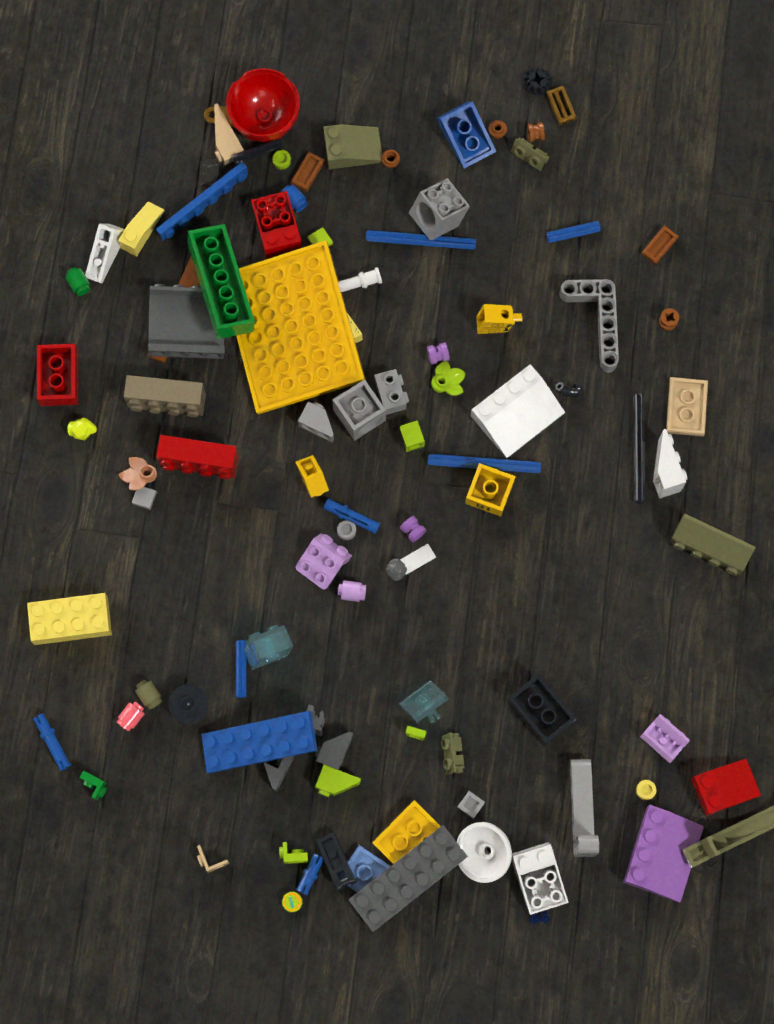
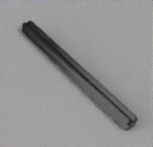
(639, 449)

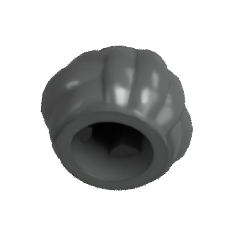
(396, 569)

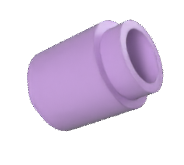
(352, 591)

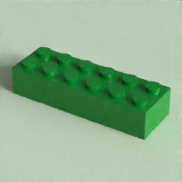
(220, 281)

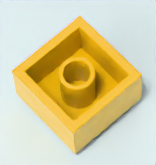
(490, 489)

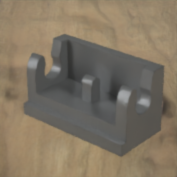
(317, 722)

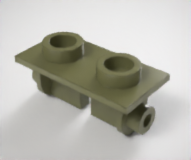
(524, 150)
(451, 744)

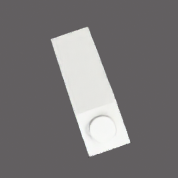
(103, 251)

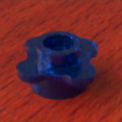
(542, 918)

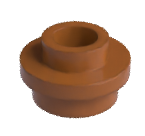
(497, 134)
(393, 154)

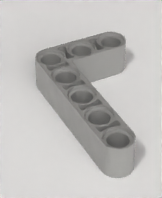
(609, 317)
(584, 841)

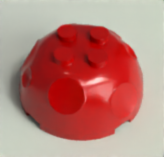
(263, 105)

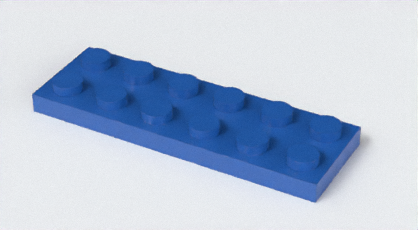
(259, 742)

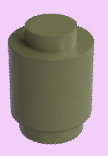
(148, 694)

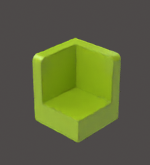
(412, 436)

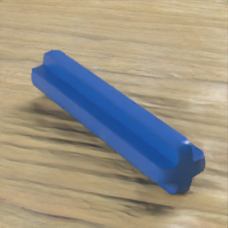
(573, 231)
(241, 663)

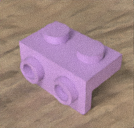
(665, 738)

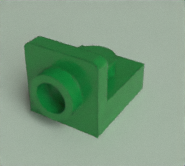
(91, 781)

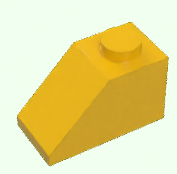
(312, 476)

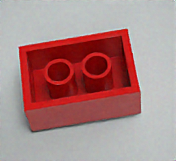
(57, 374)

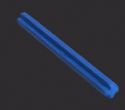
(420, 239)
(473, 462)

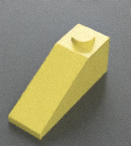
(140, 228)

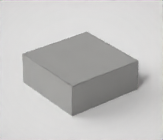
(144, 498)
(471, 804)

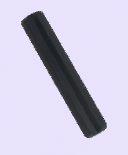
(257, 151)

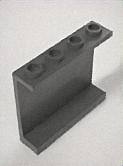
(181, 324)

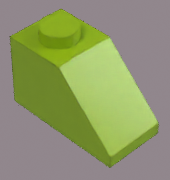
(335, 781)

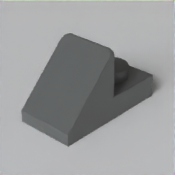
(277, 775)

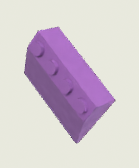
(658, 857)

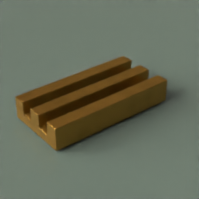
(554, 107)

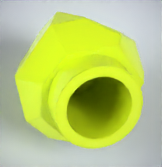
(81, 429)

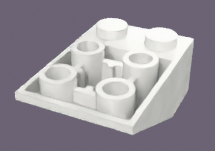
(668, 474)
(539, 878)

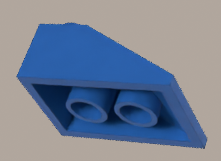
(466, 134)

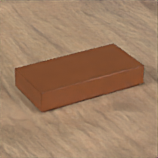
(307, 171)
(659, 245)

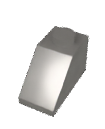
(316, 421)

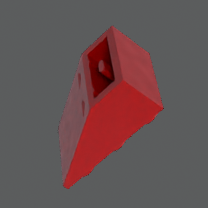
(276, 224)

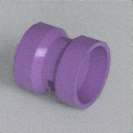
(438, 353)
(413, 529)

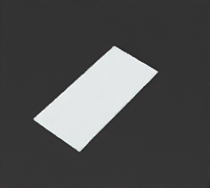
(418, 558)

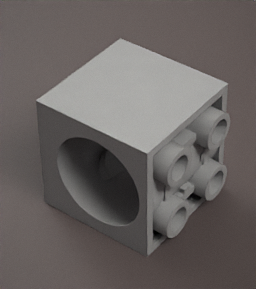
(439, 209)
(359, 410)

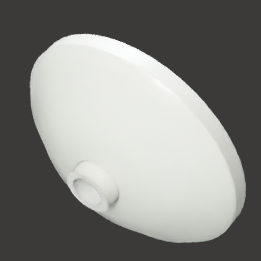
(480, 864)

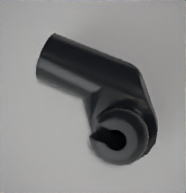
(568, 392)

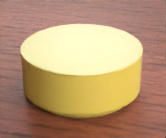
(646, 790)

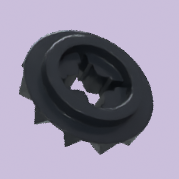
(533, 87)

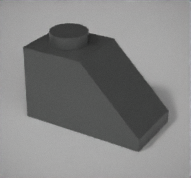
(334, 751)

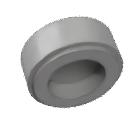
(346, 530)

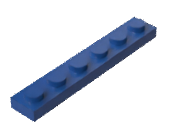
(197, 206)

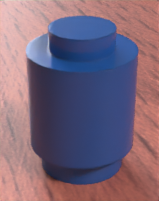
(297, 199)

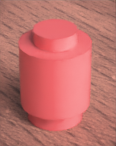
(130, 716)

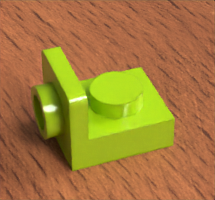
(296, 856)

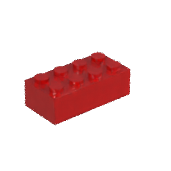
(197, 457)

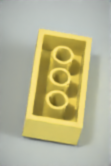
(69, 619)

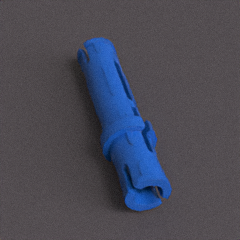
(352, 516)
(51, 741)

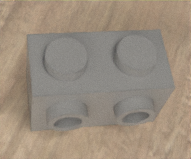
(390, 391)

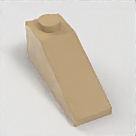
(226, 140)

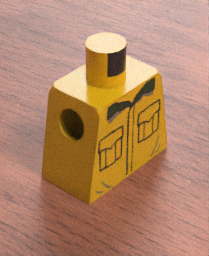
(496, 319)

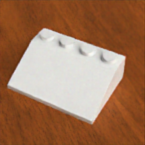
(517, 411)

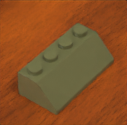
(712, 544)

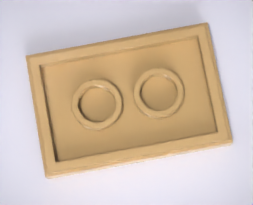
(687, 406)

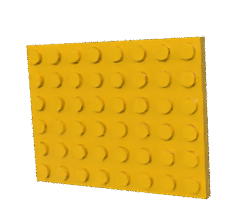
(300, 329)

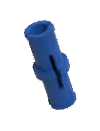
(310, 874)

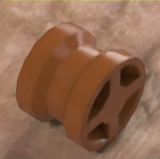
(535, 132)
(669, 323)

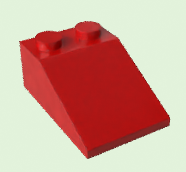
(725, 787)

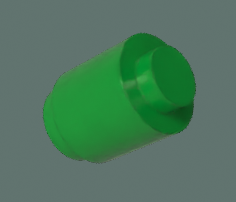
(78, 281)

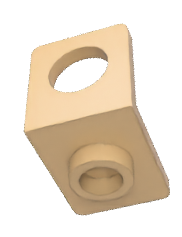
(203, 862)

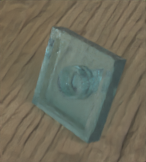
(424, 702)

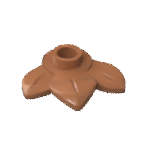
(136, 474)

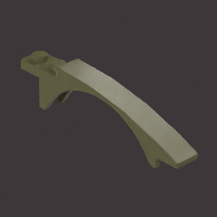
(729, 837)

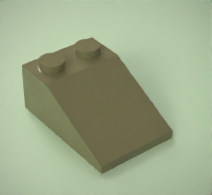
(352, 145)

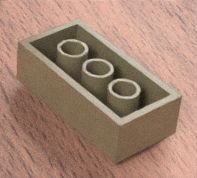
(164, 396)

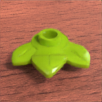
(450, 378)

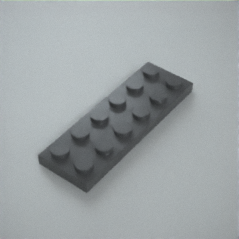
(408, 878)

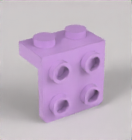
(322, 560)

